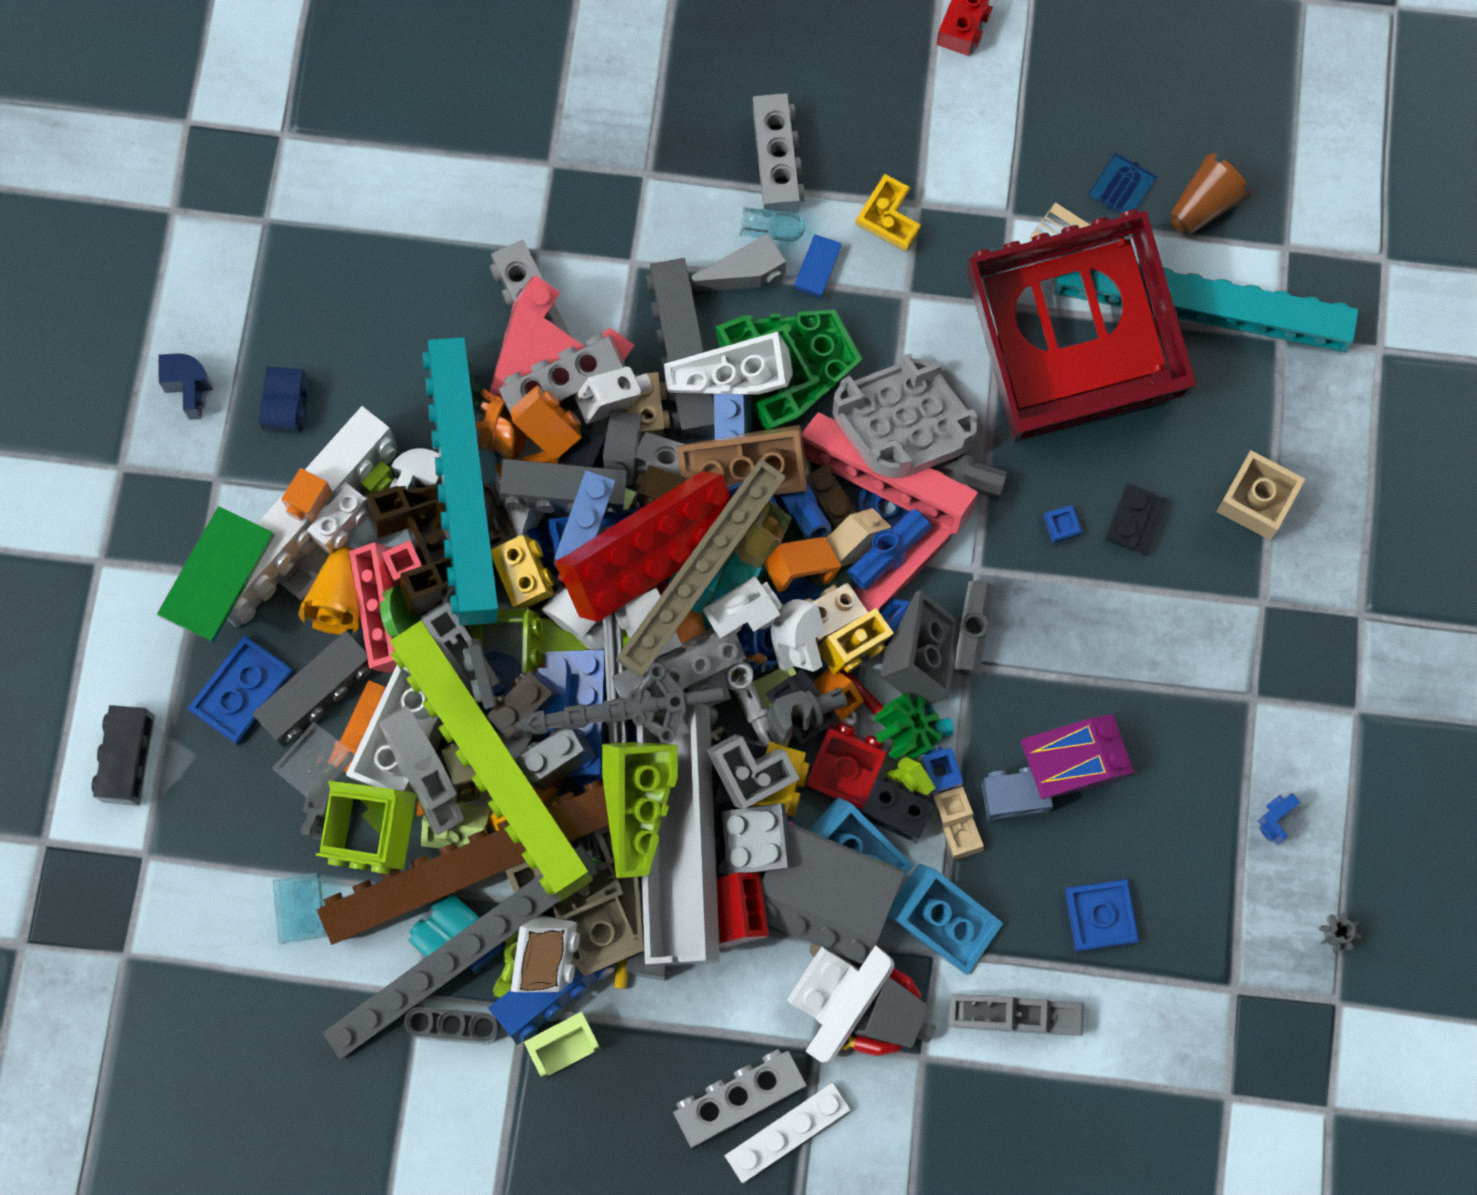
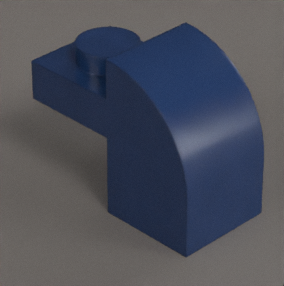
(187, 375)

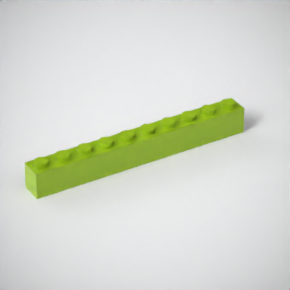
(491, 761)

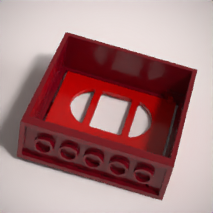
(1111, 359)

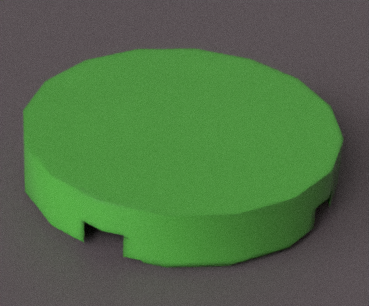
(395, 613)

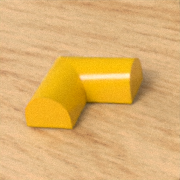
(881, 215)

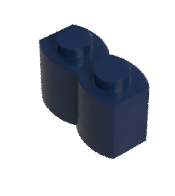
(284, 399)

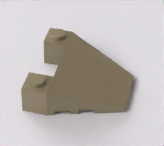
(605, 911)

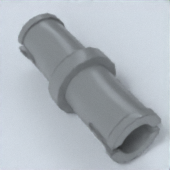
(756, 714)

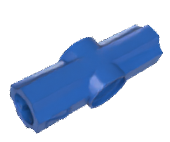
(805, 512)
(889, 549)

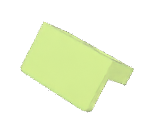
(475, 820)

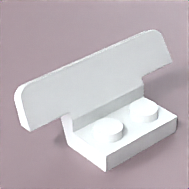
(838, 996)

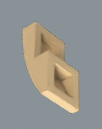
(958, 823)

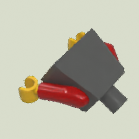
(892, 1019)

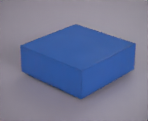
(1062, 524)

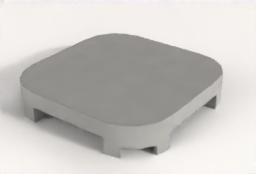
(904, 418)

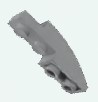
(423, 769)

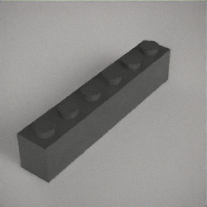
(681, 340)

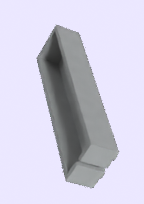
(682, 881)

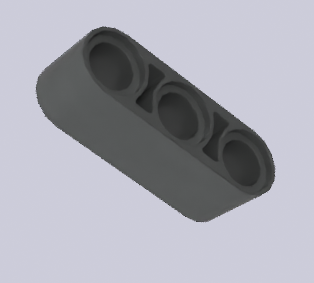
(438, 1019)

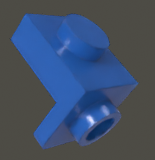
(1277, 809)

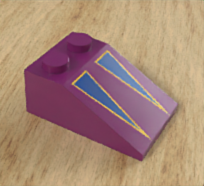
(1077, 757)

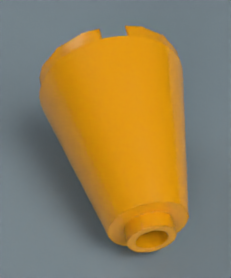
(333, 596)

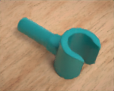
(944, 725)

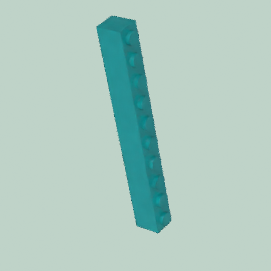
(1237, 308)
(461, 482)

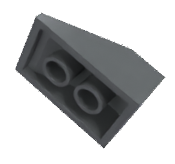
(922, 651)

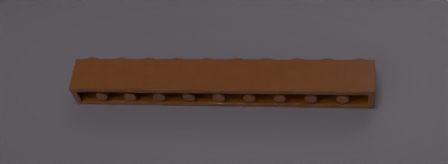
(452, 869)

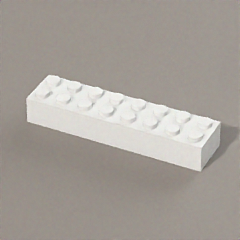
(343, 461)

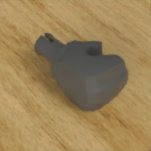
(803, 705)

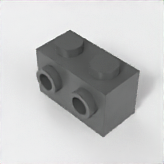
(555, 757)

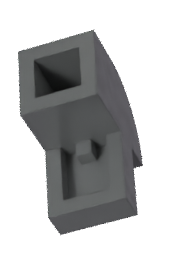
(622, 443)

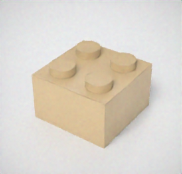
(1260, 495)

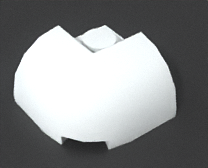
(795, 635)

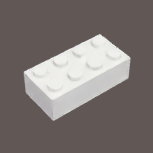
(374, 759)

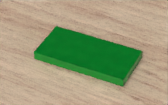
(215, 574)

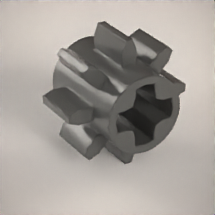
(1330, 937)

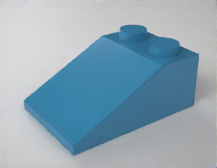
(850, 828)
(943, 918)

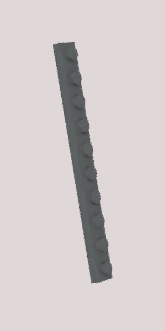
(444, 964)

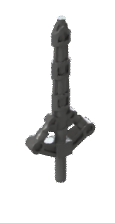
(638, 706)

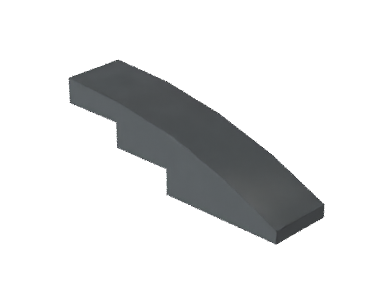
(1016, 1014)

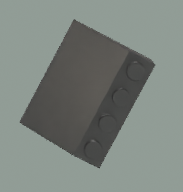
(831, 895)

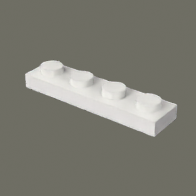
(787, 1133)

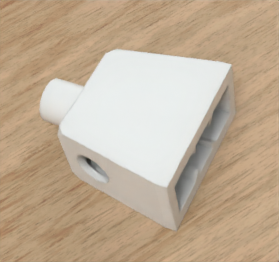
(610, 392)

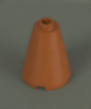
(1208, 195)

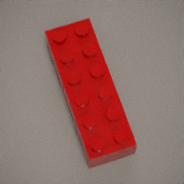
(642, 547)

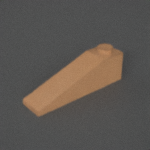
(738, 455)

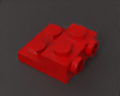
(847, 765)

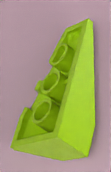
(636, 796)

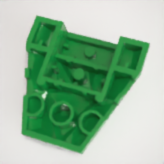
(818, 355)

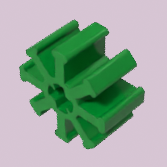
(907, 727)

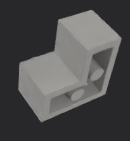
(747, 778)

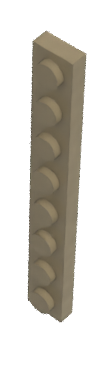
(700, 568)

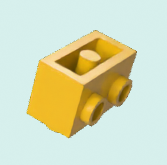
(523, 571)
(855, 641)

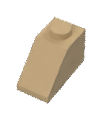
(855, 535)

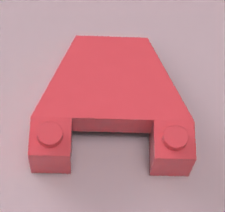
(534, 338)

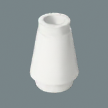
(741, 678)

